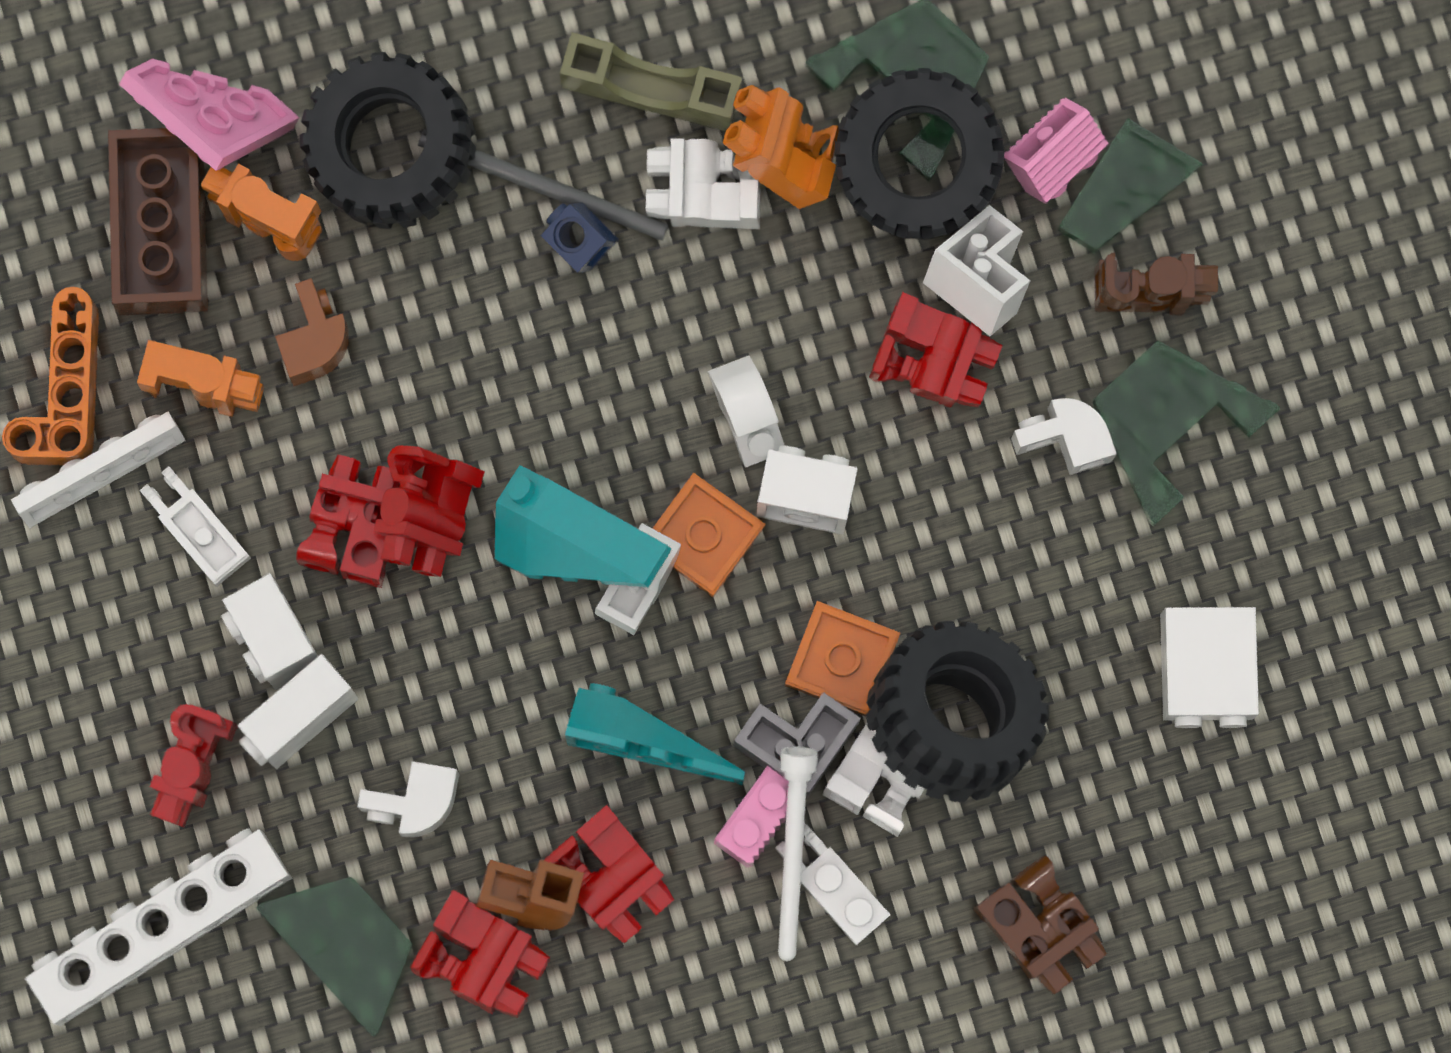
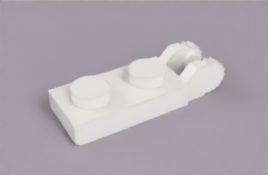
(198, 530)
(839, 890)

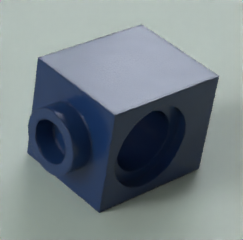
(596, 241)

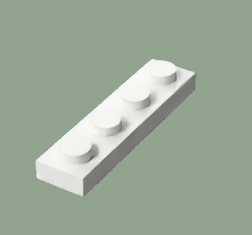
(84, 476)

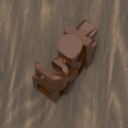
(1166, 284)
(1044, 939)

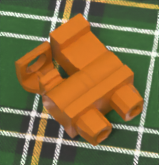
(780, 147)
(265, 213)
(210, 381)

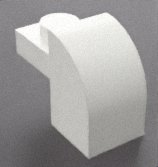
(747, 409)
(1078, 430)
(628, 604)
(426, 804)

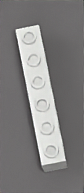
(51, 975)

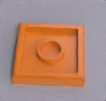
(711, 533)
(841, 657)

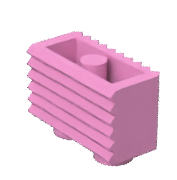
(1056, 150)
(755, 818)

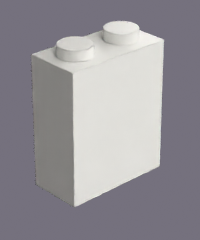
(1209, 666)
(296, 713)

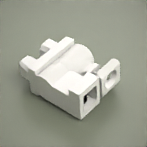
(694, 192)
(857, 778)

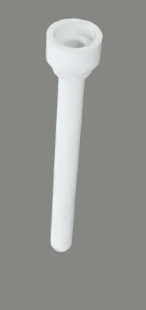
(798, 766)

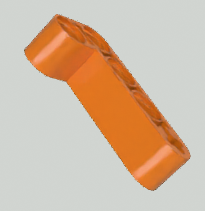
(62, 378)

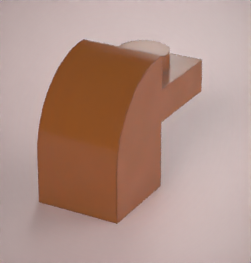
(318, 346)
(535, 898)

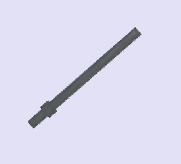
(564, 193)

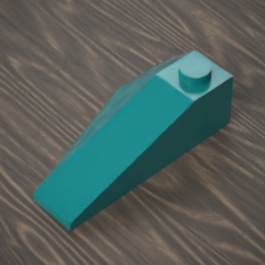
(562, 535)
(624, 730)

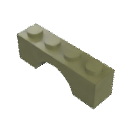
(613, 75)

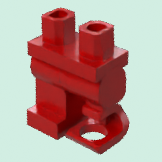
(948, 351)
(352, 508)
(425, 510)
(186, 766)
(622, 879)
(494, 957)

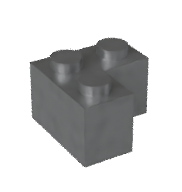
(823, 729)

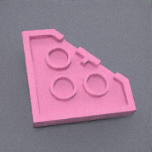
(208, 114)

